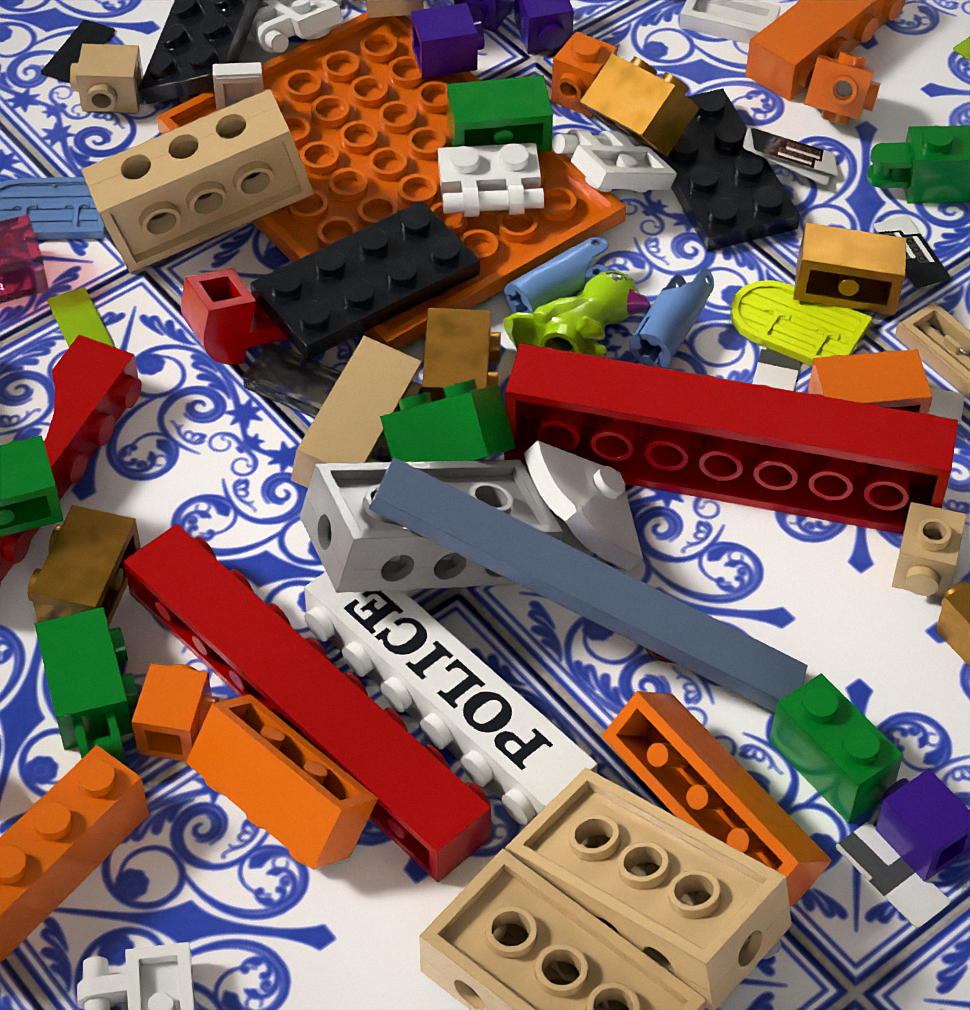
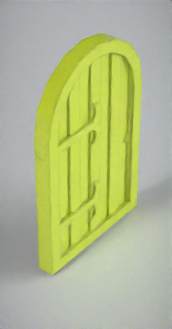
(795, 328)

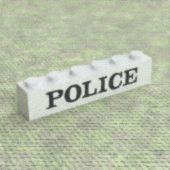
(449, 694)

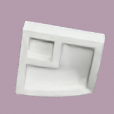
(589, 501)

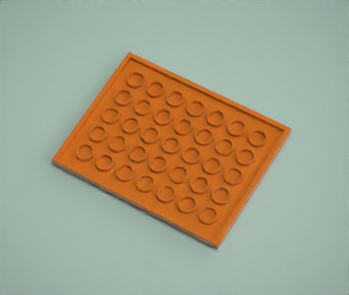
(371, 149)

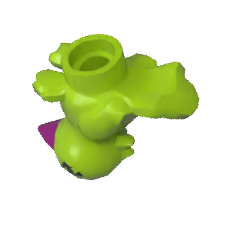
(579, 321)

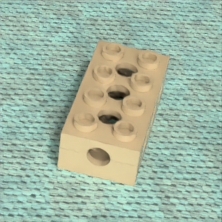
(198, 181)
(658, 883)
(531, 947)

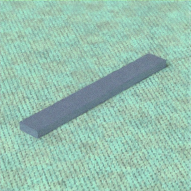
(586, 585)

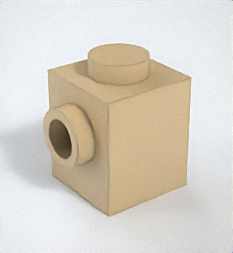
(108, 78)
(929, 550)

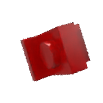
(225, 316)

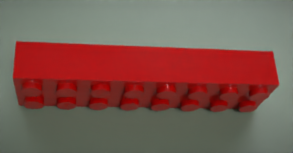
(732, 438)

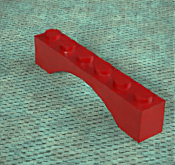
(91, 394)

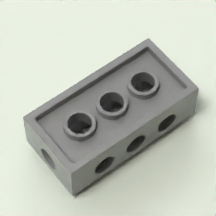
(377, 554)

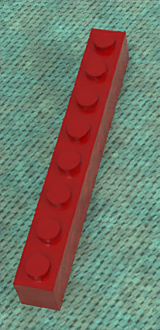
(260, 654)

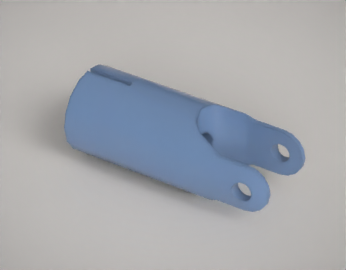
(556, 278)
(670, 319)

